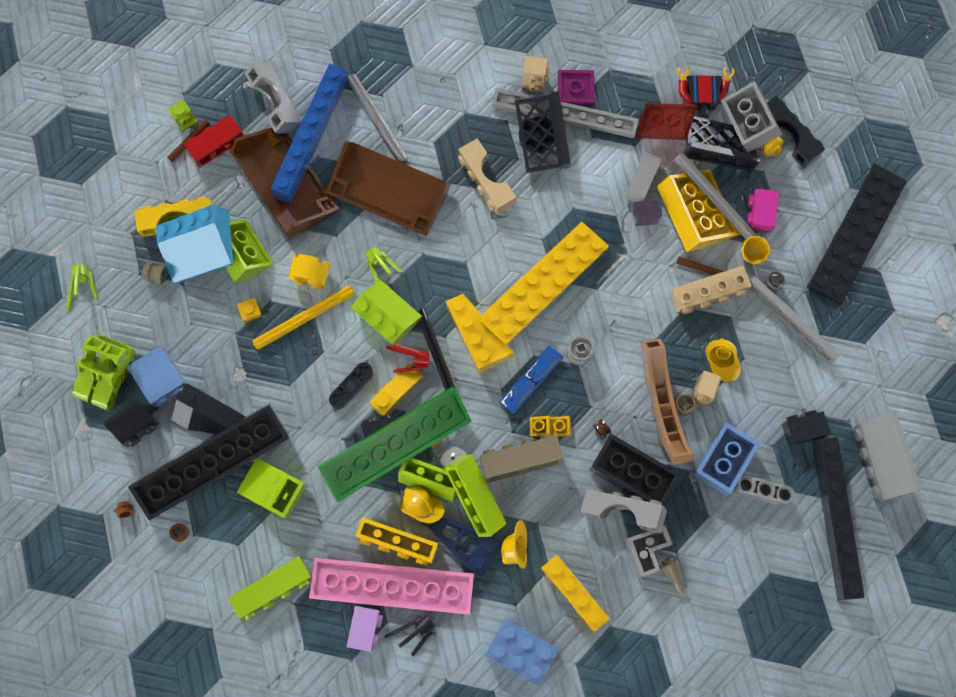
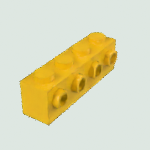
(396, 540)

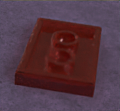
(666, 121)

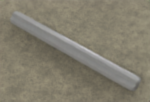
(377, 118)
(716, 198)

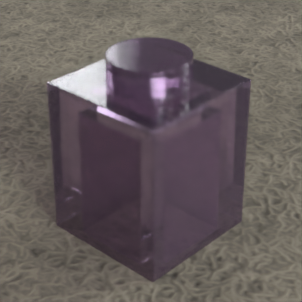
(646, 213)

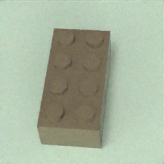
(521, 458)

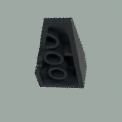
(202, 412)

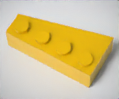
(481, 343)

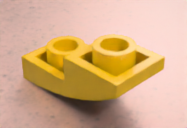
(550, 425)

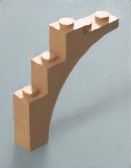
(662, 402)

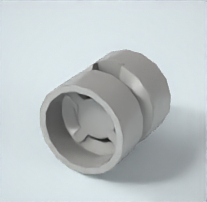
(580, 350)

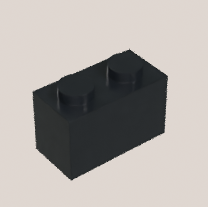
(805, 428)

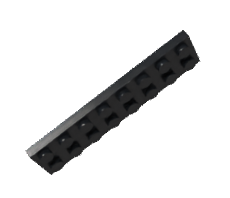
(857, 234)

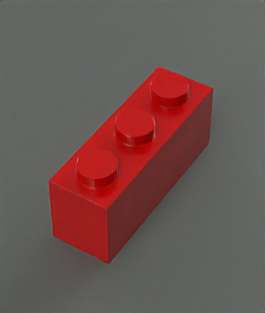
(213, 141)

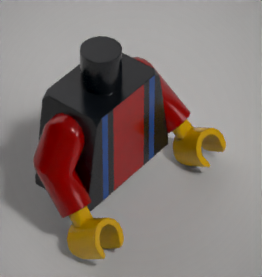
(703, 91)

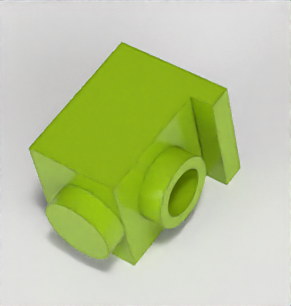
(182, 115)

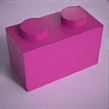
(763, 210)

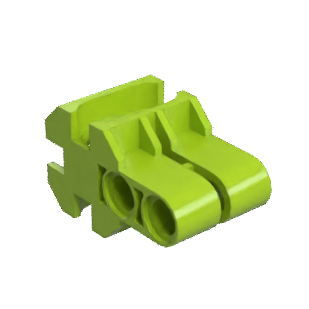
(97, 377)

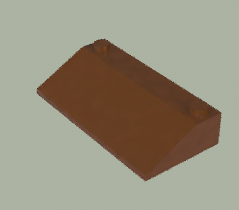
(260, 159)
(387, 187)

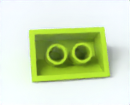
(247, 252)
(386, 312)

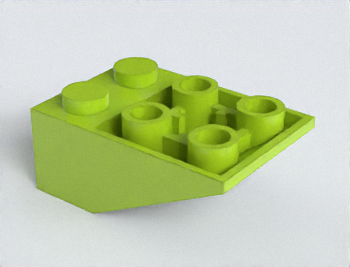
(272, 489)

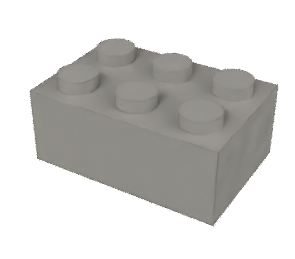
(751, 117)

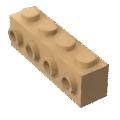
(710, 289)

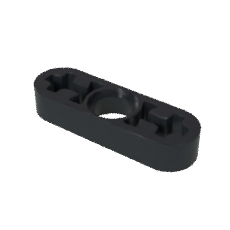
(363, 378)

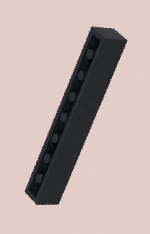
(838, 519)

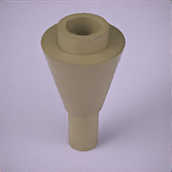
(671, 570)

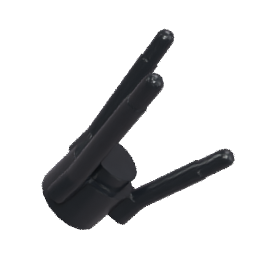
(423, 626)

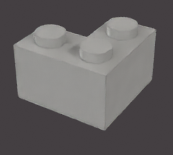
(642, 550)

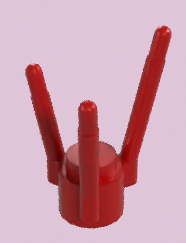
(420, 358)

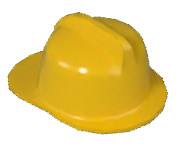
(723, 359)
(421, 505)
(515, 545)

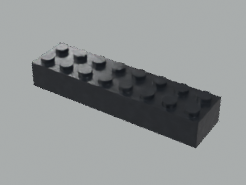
(208, 461)

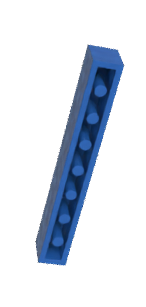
(309, 133)

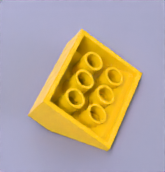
(693, 213)

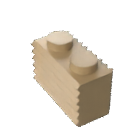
(705, 388)

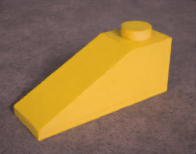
(395, 391)

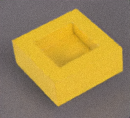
(249, 310)

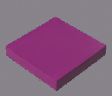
(576, 87)

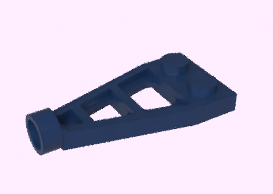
(483, 554)

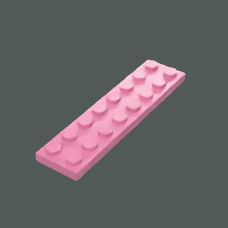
(391, 586)

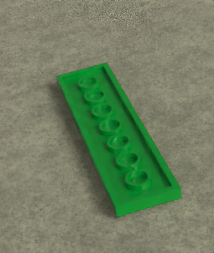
(394, 444)

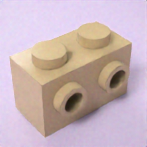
(535, 74)

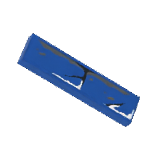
(531, 380)

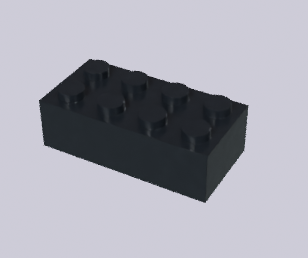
(634, 470)

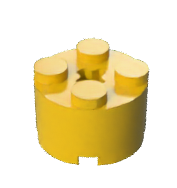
(308, 270)

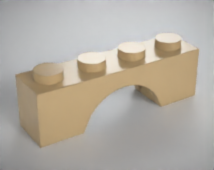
(499, 195)

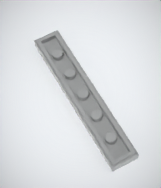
(793, 321)

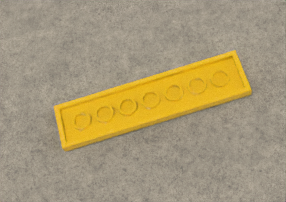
(543, 283)

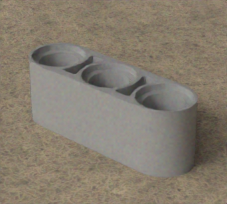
(643, 177)
(773, 490)

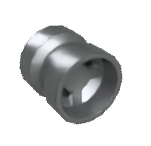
(776, 279)

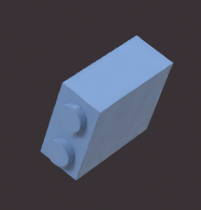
(157, 377)

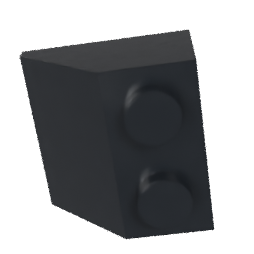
(131, 423)

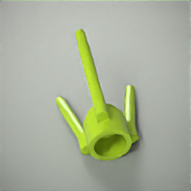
(377, 258)
(79, 275)

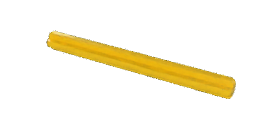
(303, 317)

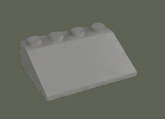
(886, 457)

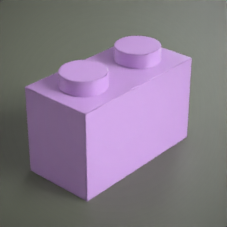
(364, 628)

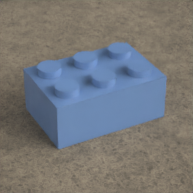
(726, 459)
(522, 652)

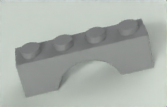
(264, 79)
(600, 505)

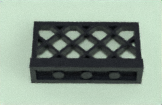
(558, 130)
(719, 154)

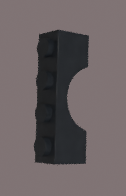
(806, 145)

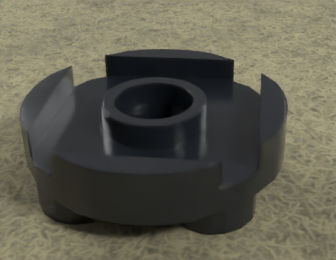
(531, 144)

